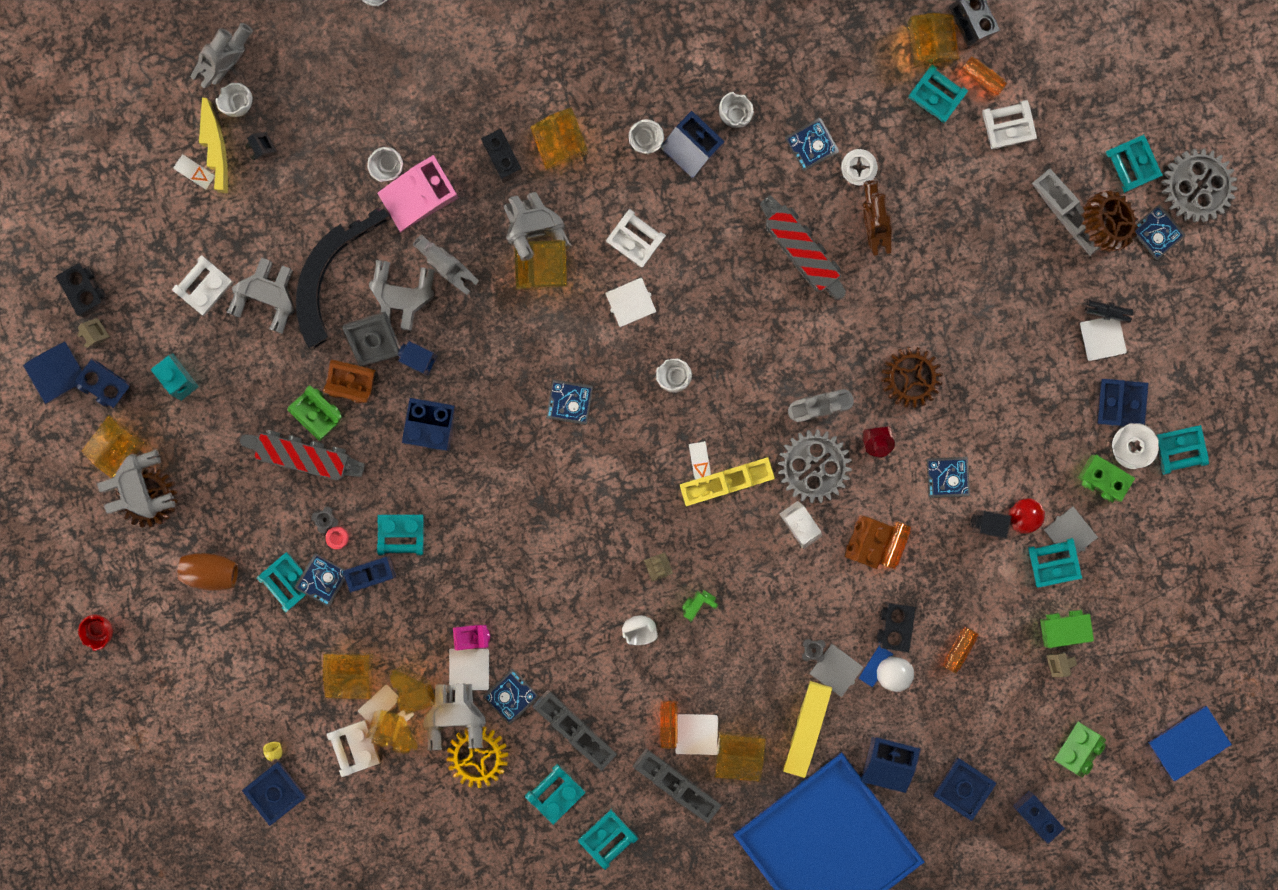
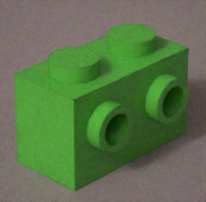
(1105, 478)
(1066, 629)

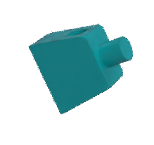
(174, 377)

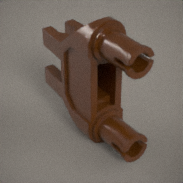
(876, 218)

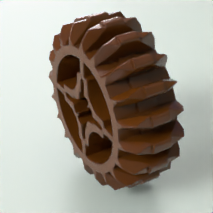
(1112, 227)
(921, 360)
(164, 489)

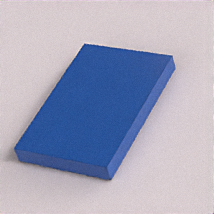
(1189, 743)

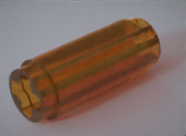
(984, 75)
(895, 545)
(960, 650)
(668, 724)

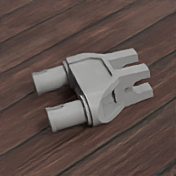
(221, 55)
(532, 220)
(445, 263)
(265, 291)
(401, 298)
(820, 405)
(133, 488)
(451, 714)

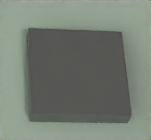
(372, 339)

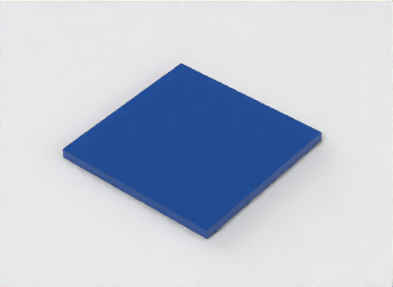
(829, 836)

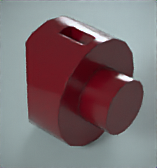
(878, 441)

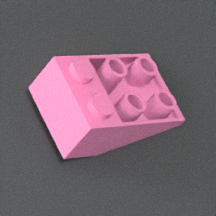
(417, 194)

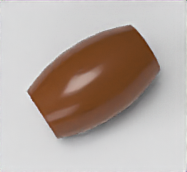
(207, 571)

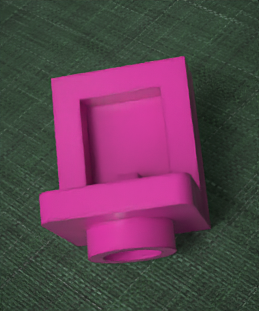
(471, 637)

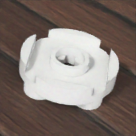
(1139, 458)

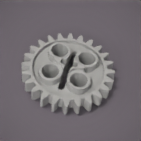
(1215, 197)
(827, 482)

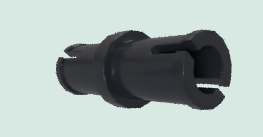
(1108, 311)

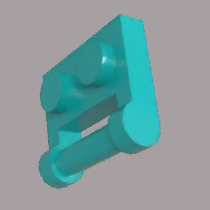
(935, 100)
(1140, 159)
(1182, 441)
(400, 527)
(1056, 570)
(288, 573)
(561, 799)
(603, 833)

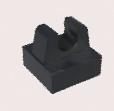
(261, 145)

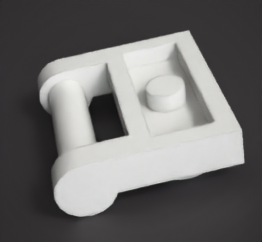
(1009, 132)
(632, 245)
(208, 291)
(363, 751)

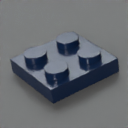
(964, 789)
(274, 793)

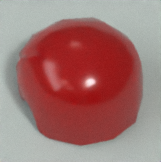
(1027, 516)
(95, 631)

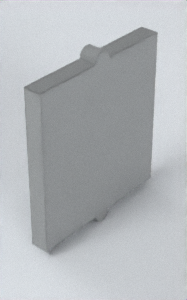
(1071, 526)
(836, 670)

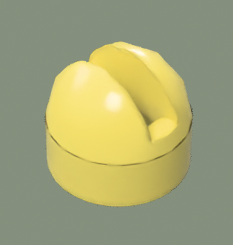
(272, 751)

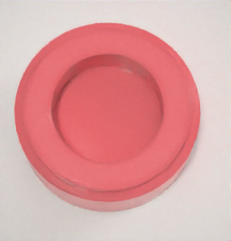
(337, 538)

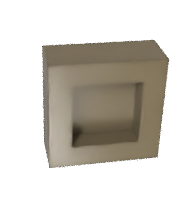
(92, 332)
(658, 566)
(1060, 664)

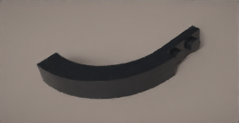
(315, 268)

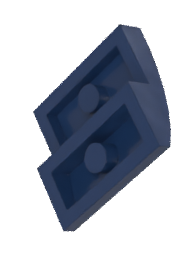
(53, 372)
(1122, 402)

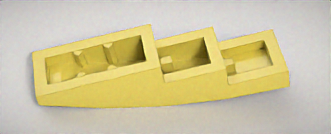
(212, 137)
(727, 481)
(807, 729)

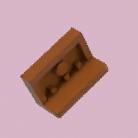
(349, 381)
(868, 541)

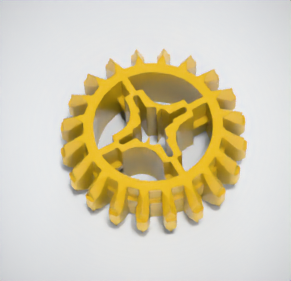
(458, 764)

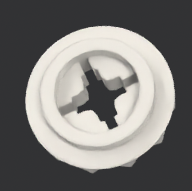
(866, 160)

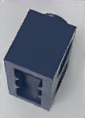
(417, 357)
(105, 378)
(369, 574)
(1038, 817)

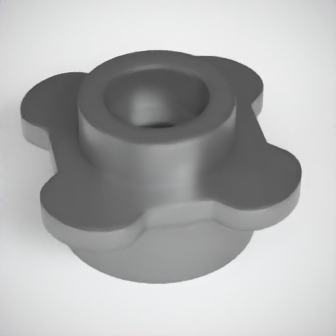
(318, 519)
(809, 655)

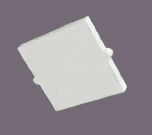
(630, 302)

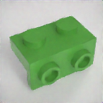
(315, 413)
(692, 606)
(1081, 750)

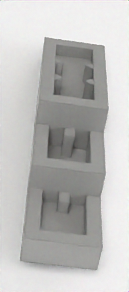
(1065, 207)

